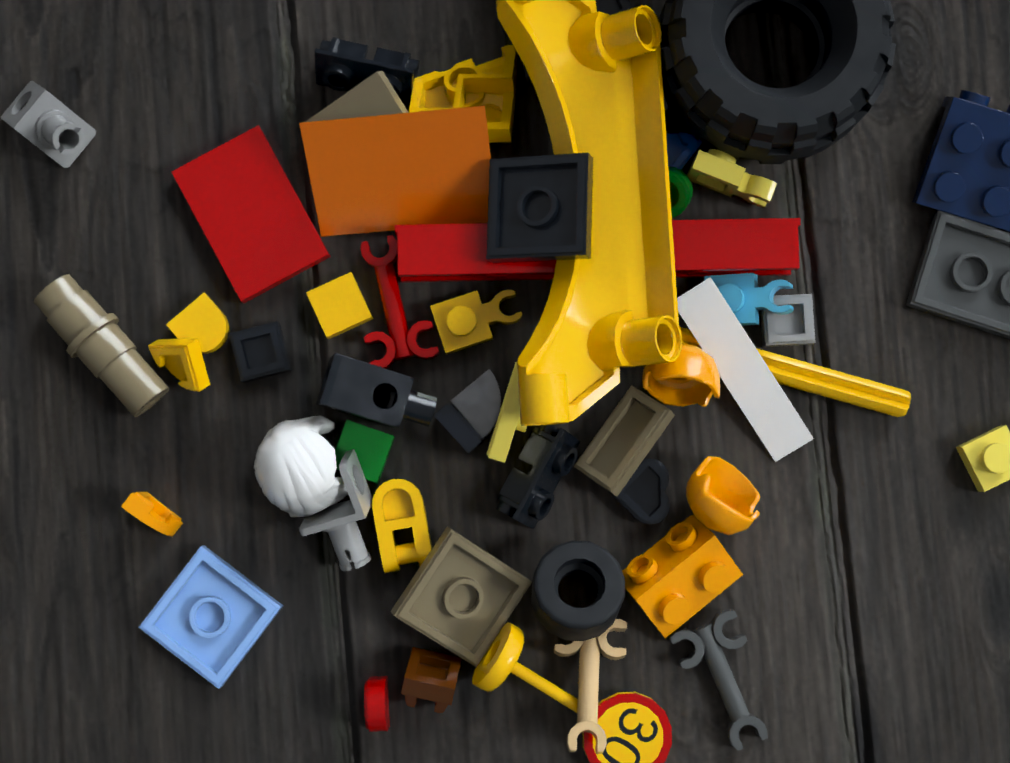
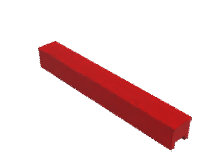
(700, 250)

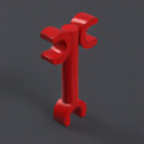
(401, 341)

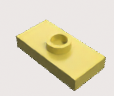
(507, 422)

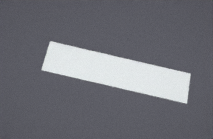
(743, 369)

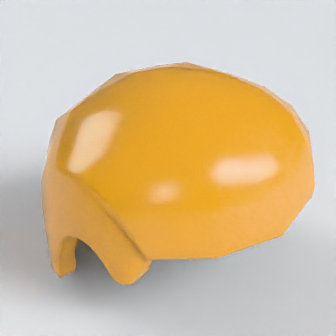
(684, 381)
(722, 496)

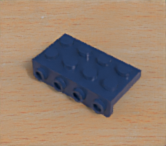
(969, 162)

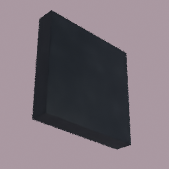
(540, 208)

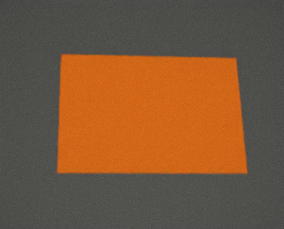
(398, 170)

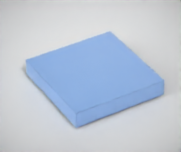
(210, 616)

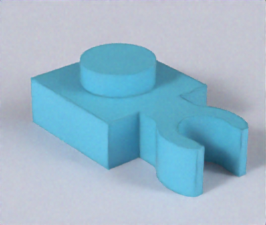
(747, 298)

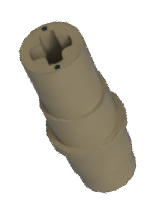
(100, 344)

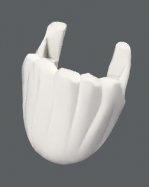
(299, 467)

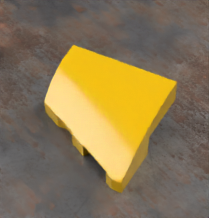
(471, 86)

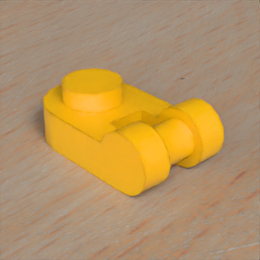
(395, 507)

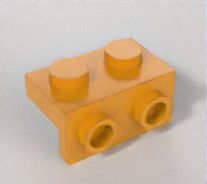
(680, 575)

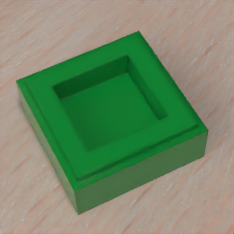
(370, 446)

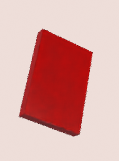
(250, 214)

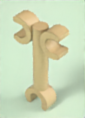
(589, 683)

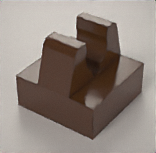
(431, 678)

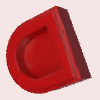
(376, 704)

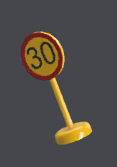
(632, 722)

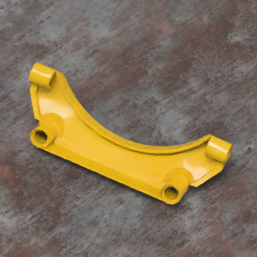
(605, 99)

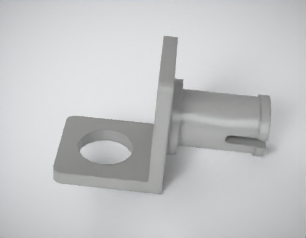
(49, 124)
(341, 518)

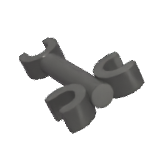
(708, 641)

